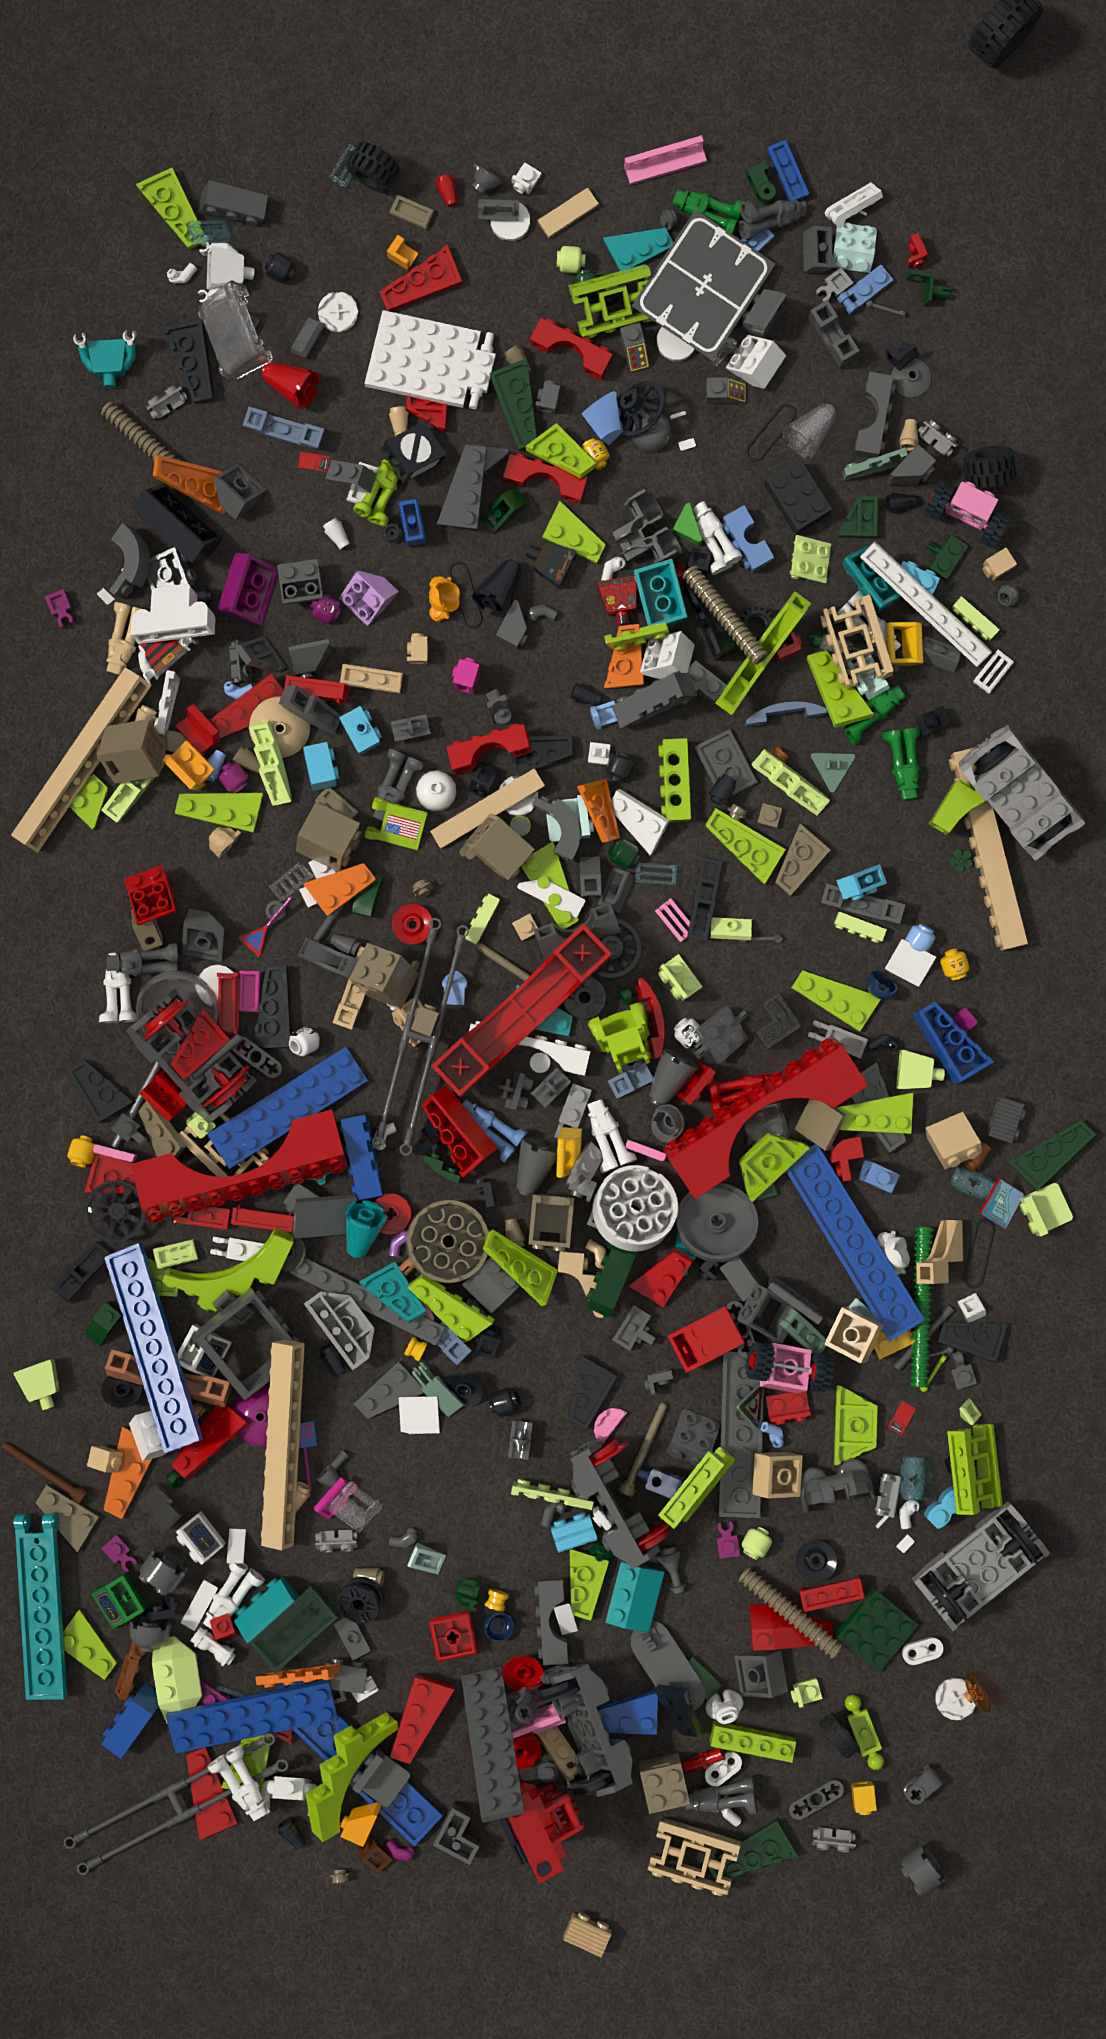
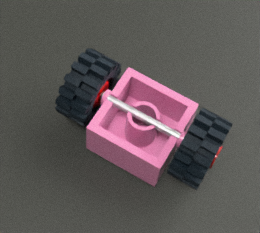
(970, 507)
(789, 1368)

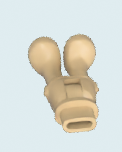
(119, 649)

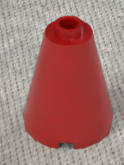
(292, 382)

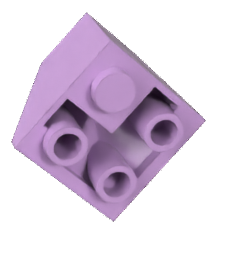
(368, 595)

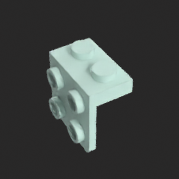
(854, 247)
(579, 809)

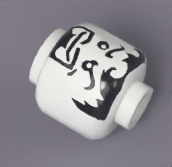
(686, 1033)
(304, 1041)

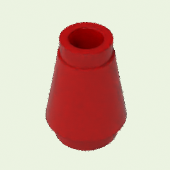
(447, 189)

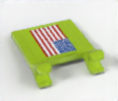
(400, 824)

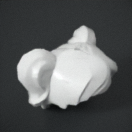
(895, 1250)

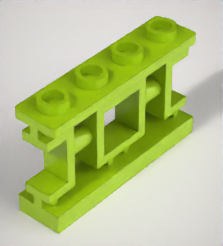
(611, 285)
(963, 1452)
(697, 1487)

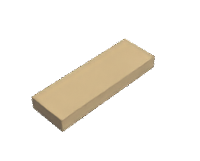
(568, 213)
(371, 678)

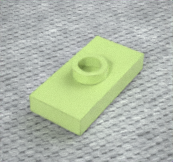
(730, 928)
(175, 1254)

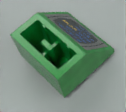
(120, 1600)

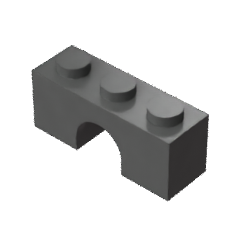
(826, 324)

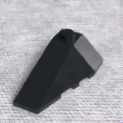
(717, 638)

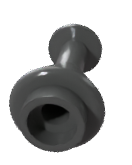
(670, 1560)

